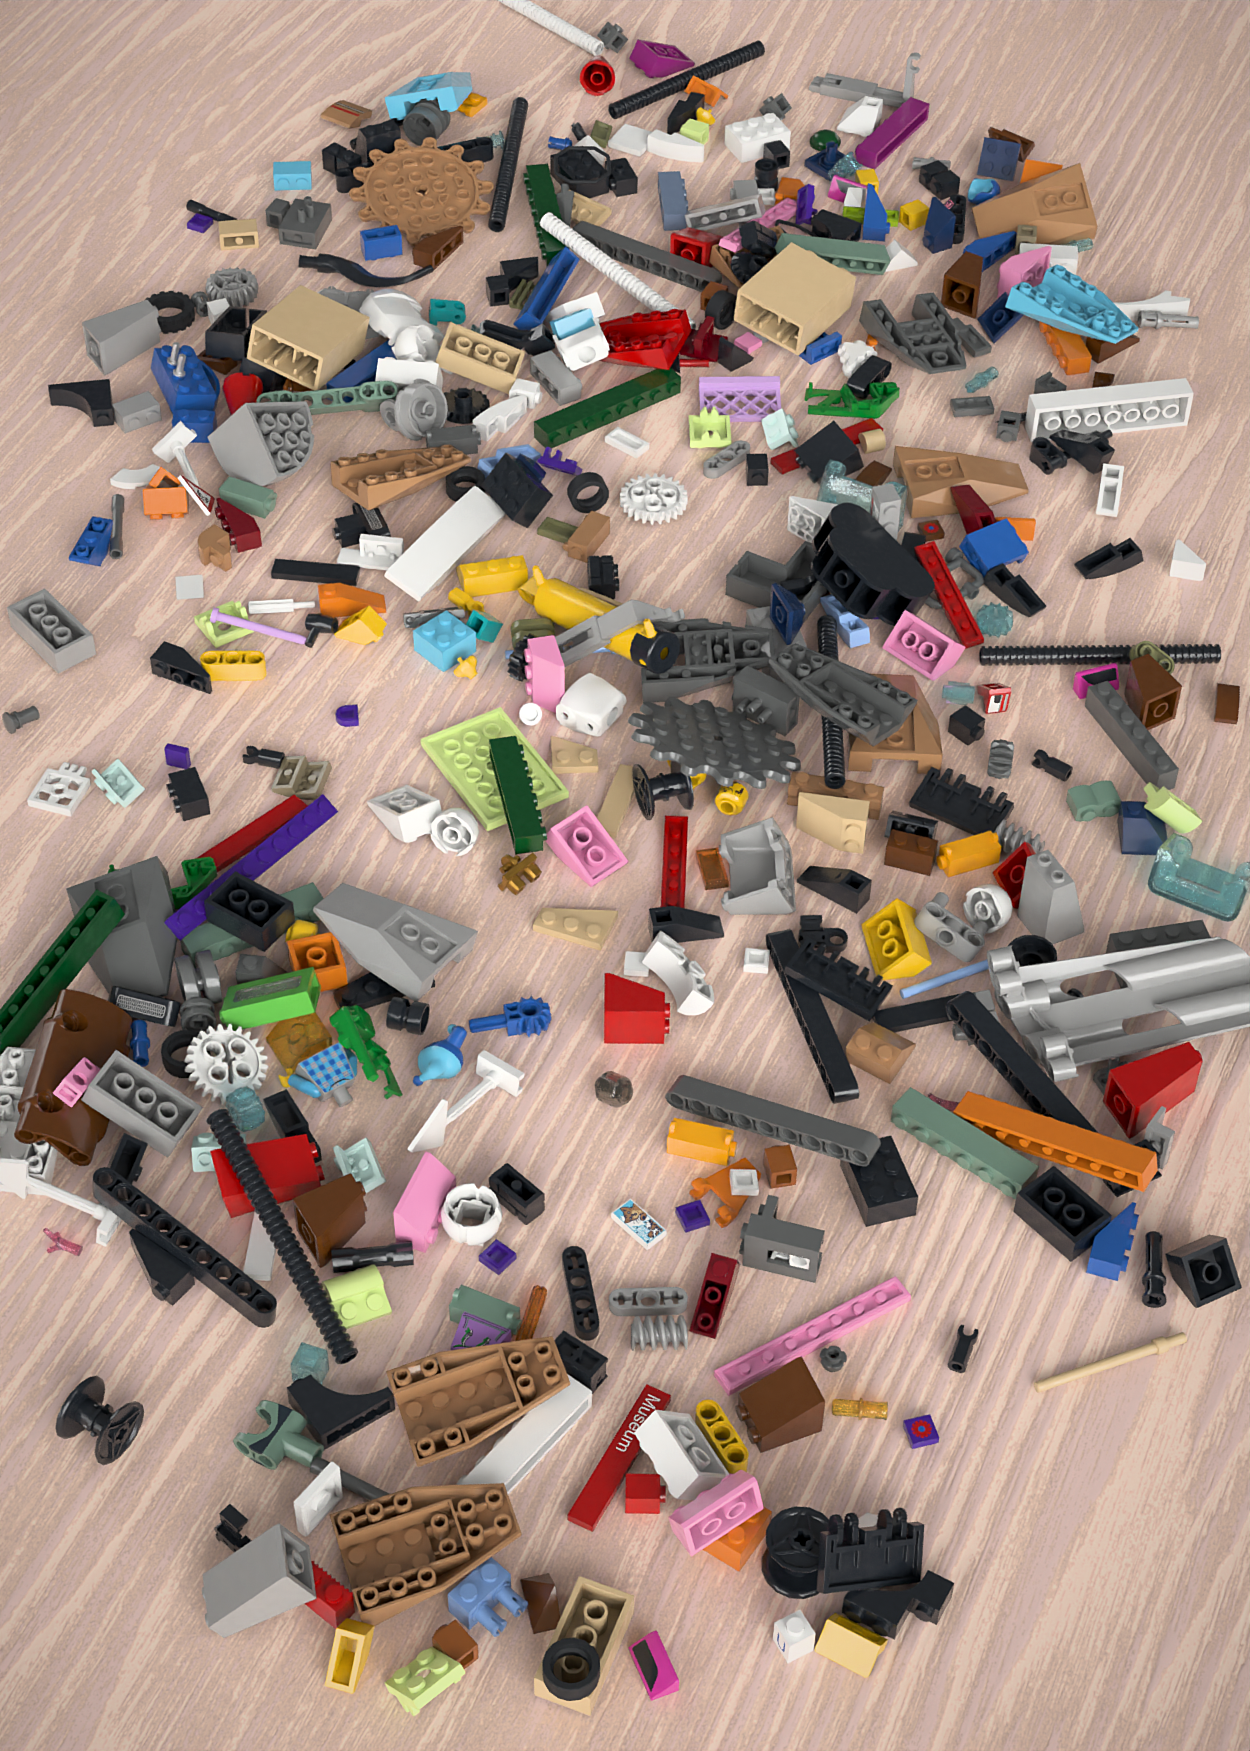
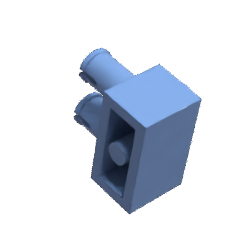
(480, 1592)

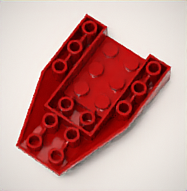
(646, 338)

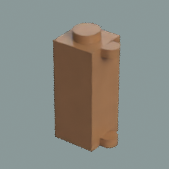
(588, 536)

